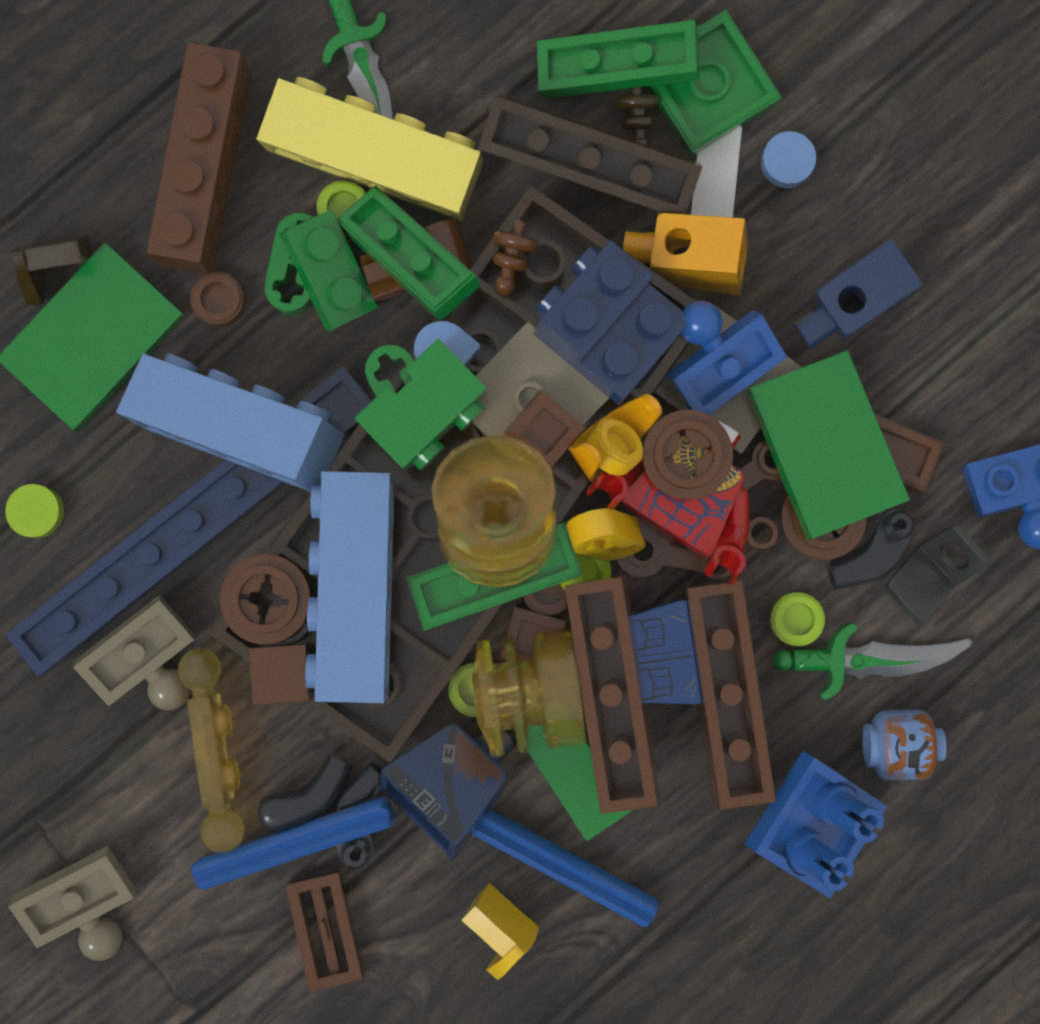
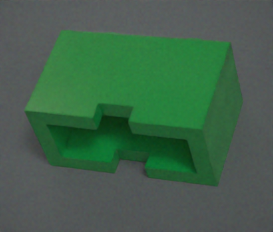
(425, 409)

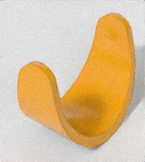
(638, 413)

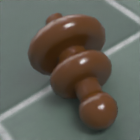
(510, 259)

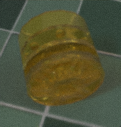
(495, 484)
(529, 693)

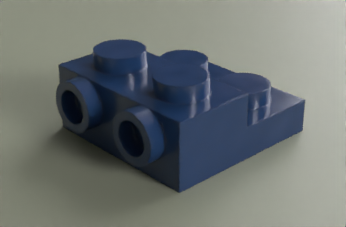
(609, 321)

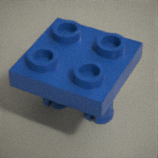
(817, 825)

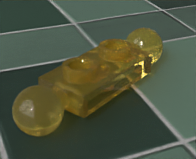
(216, 772)

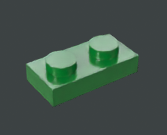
(328, 270)

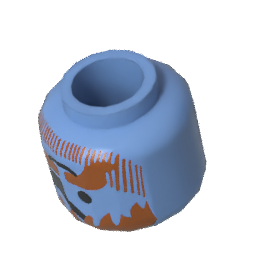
(903, 745)

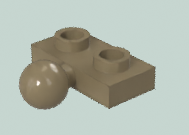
(138, 653)
(75, 900)

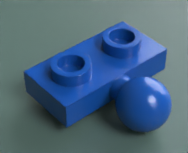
(726, 360)
(1007, 484)

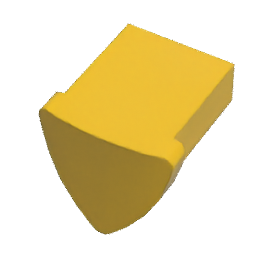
(502, 928)

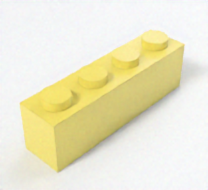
(371, 148)

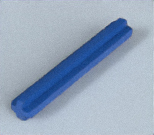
(293, 843)
(567, 868)

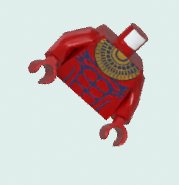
(698, 524)

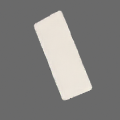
(717, 181)

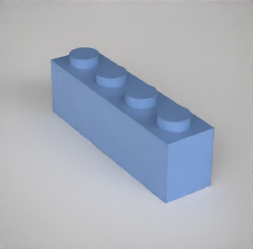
(231, 422)
(353, 587)

